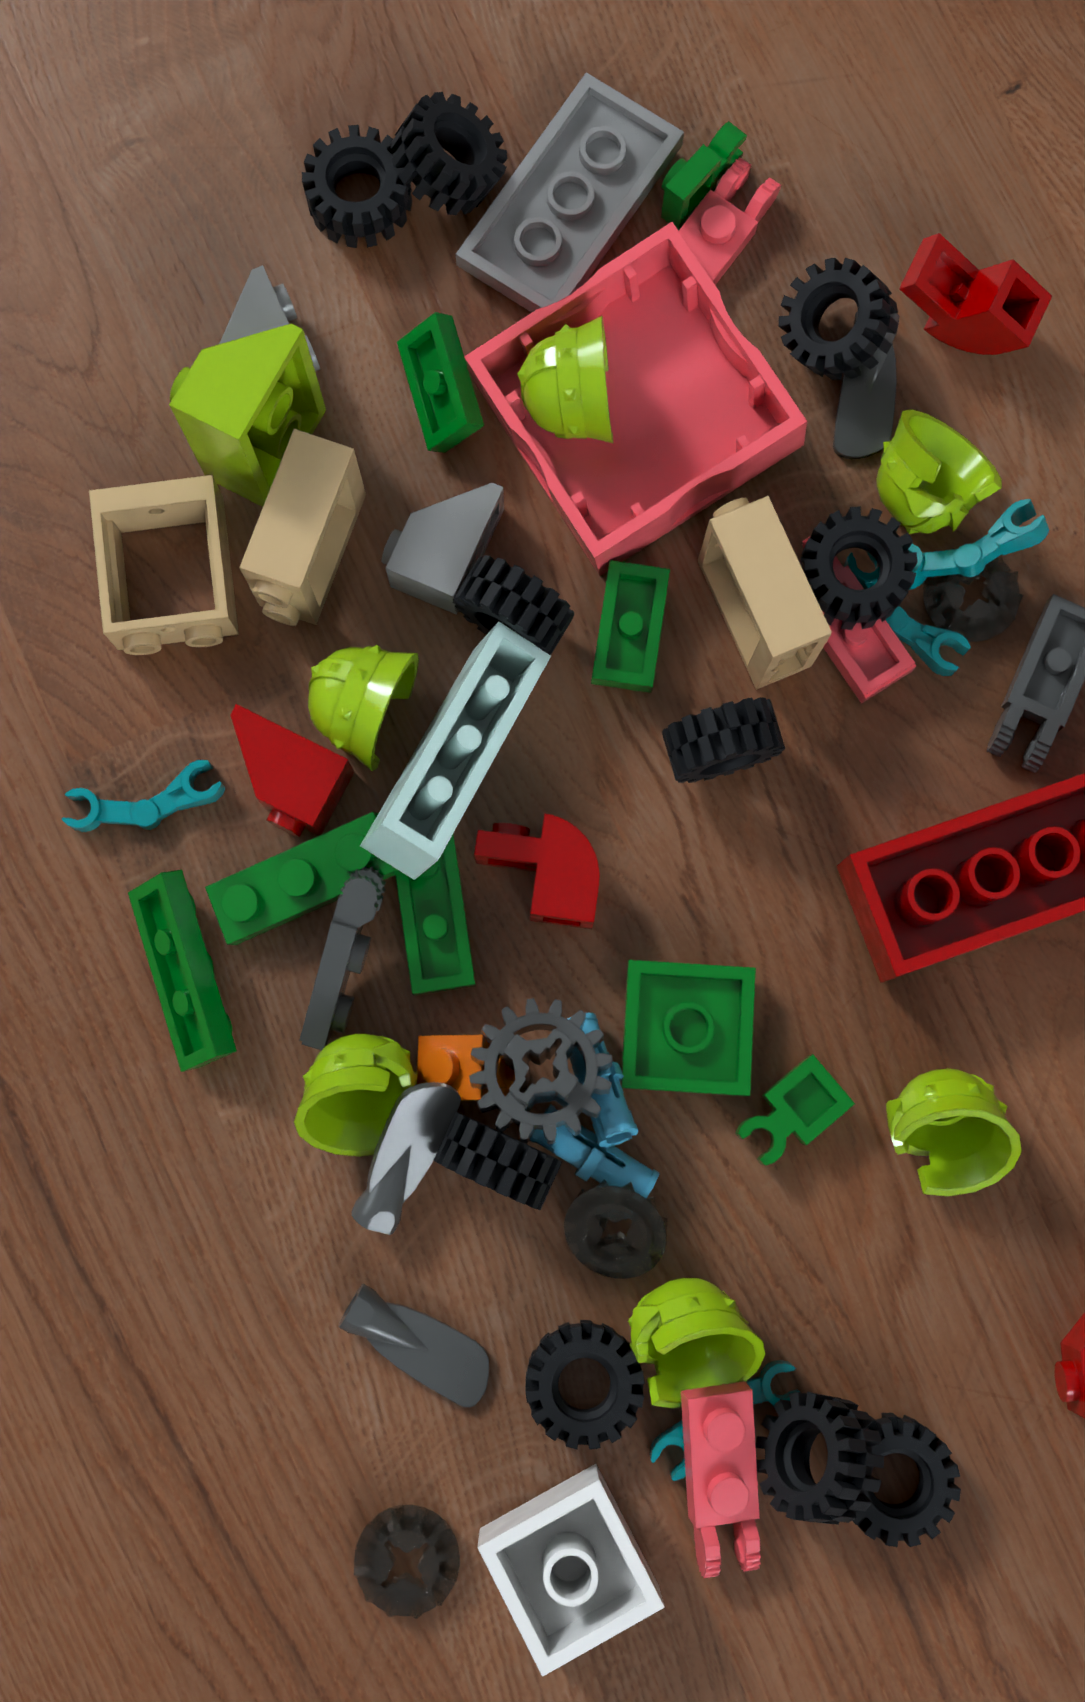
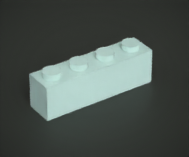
(456, 752)

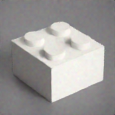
(569, 1569)

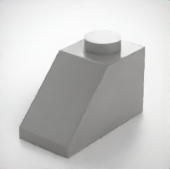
(443, 545)

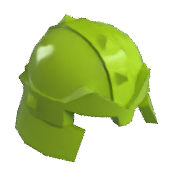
(567, 383)
(932, 474)
(352, 695)
(352, 1093)
(959, 1128)
(692, 1339)

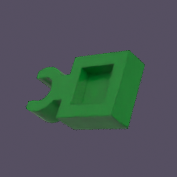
(692, 179)
(802, 1104)

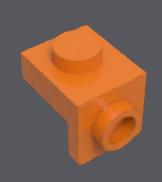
(450, 1062)

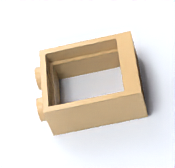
(154, 507)
(303, 528)
(762, 591)

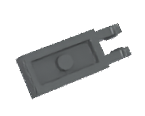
(1045, 681)
(342, 954)

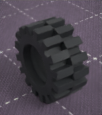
(448, 126)
(348, 157)
(812, 300)
(882, 543)
(520, 602)
(723, 740)
(497, 1161)
(584, 1425)
(847, 1466)
(935, 1487)

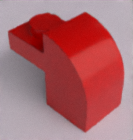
(970, 307)
(563, 865)

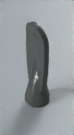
(867, 406)
(405, 1153)
(420, 1346)

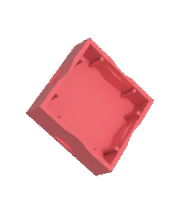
(685, 401)

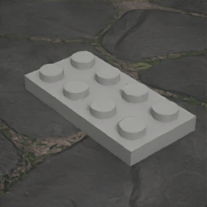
(570, 196)

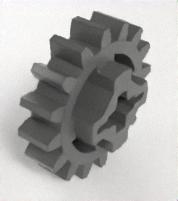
(518, 1053)

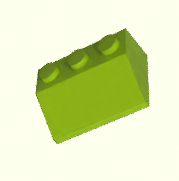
(244, 404)

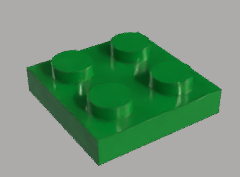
(688, 1028)

